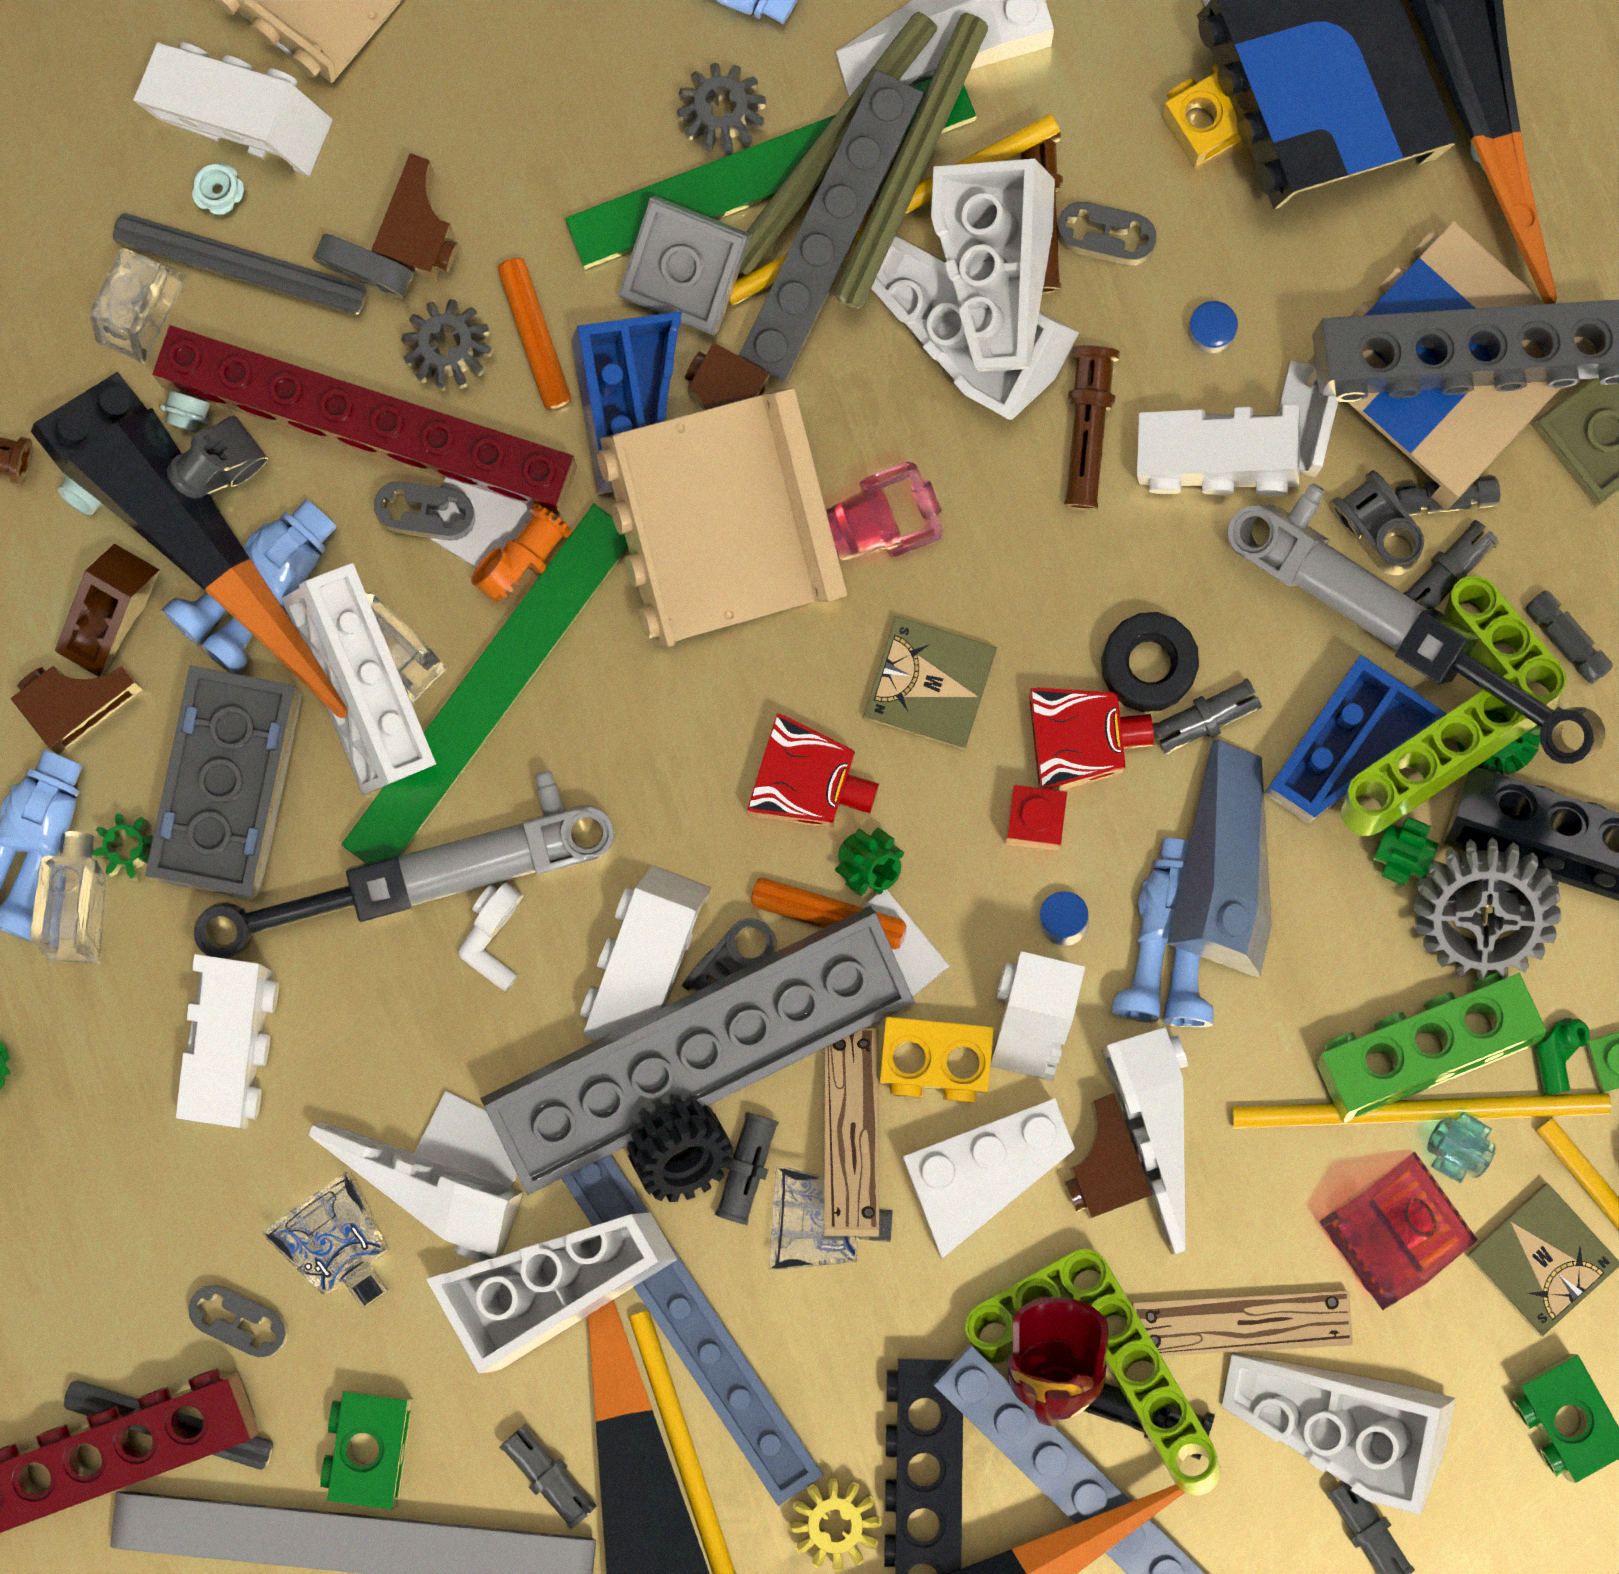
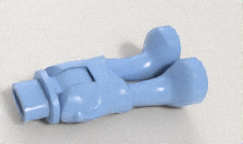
(284, 558)
(33, 824)
(1157, 908)

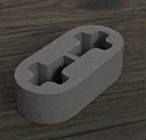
(1107, 220)
(363, 266)
(426, 498)
(233, 1333)

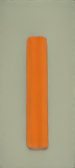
(534, 333)
(816, 908)

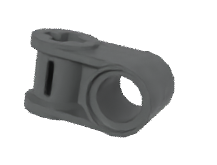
(217, 459)
(1378, 521)
(726, 957)

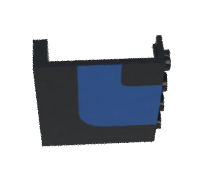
(1324, 88)

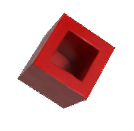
(1036, 817)

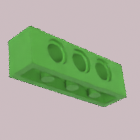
(1360, 1091)

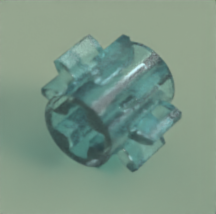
(1461, 1147)

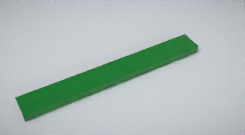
(714, 187)
(492, 686)

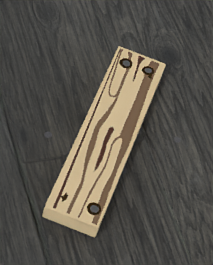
(852, 1135)
(1248, 1322)

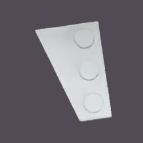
(233, 104)
(1219, 451)
(647, 952)
(1036, 1015)
(226, 1042)
(985, 1169)

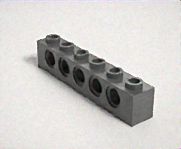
(1345, 373)

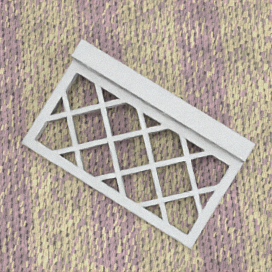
(346, 640)

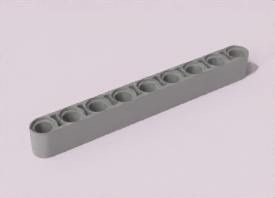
(337, 1539)

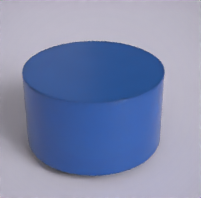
(1213, 326)
(1064, 918)

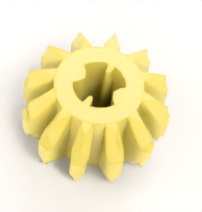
(822, 1537)

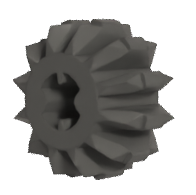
(709, 91)
(435, 331)

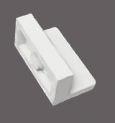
(1315, 415)

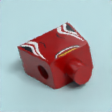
(1082, 736)
(807, 778)

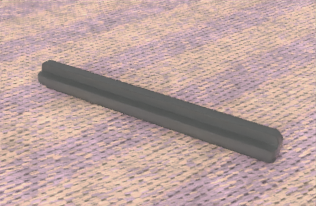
(239, 264)

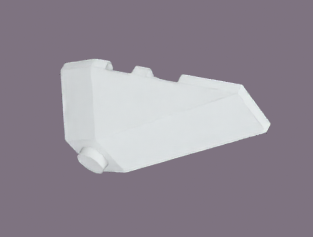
(996, 249)

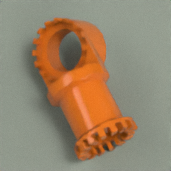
(527, 550)

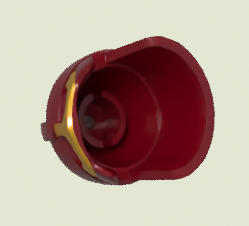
(1058, 1357)

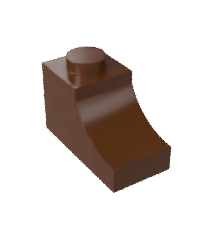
(411, 229)
(724, 378)
(105, 608)
(67, 707)
(1111, 1170)

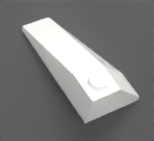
(1013, 30)
(924, 298)
(1152, 1101)
(447, 1200)
(1360, 1429)

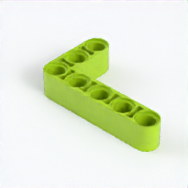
(1465, 723)
(1122, 1351)

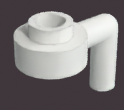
(493, 911)

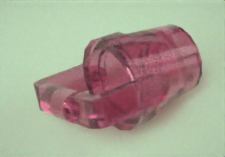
(867, 522)

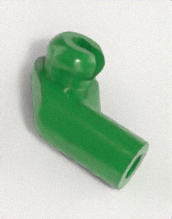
(1556, 1049)

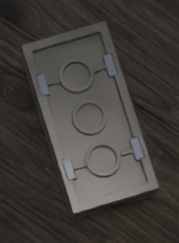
(224, 782)

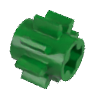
(114, 838)
(1406, 851)
(869, 861)

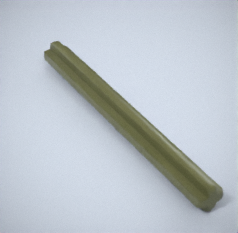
(817, 160)
(911, 161)

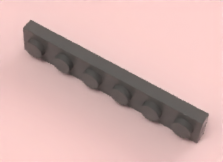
(831, 225)

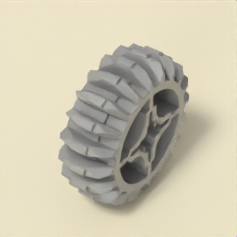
(1488, 866)

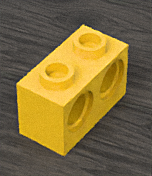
(1207, 142)
(937, 1043)

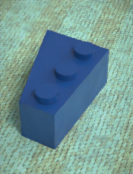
(623, 376)
(1354, 729)

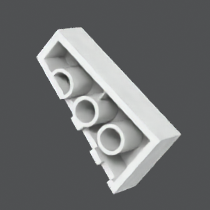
(533, 1294)

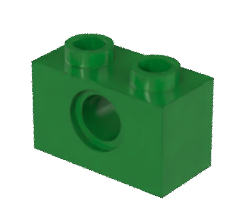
(385, 1420)
(1597, 1437)

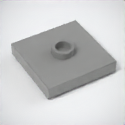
(684, 264)

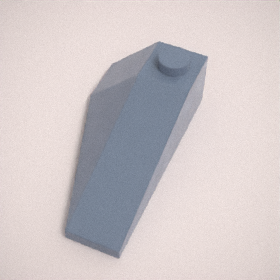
(1225, 877)

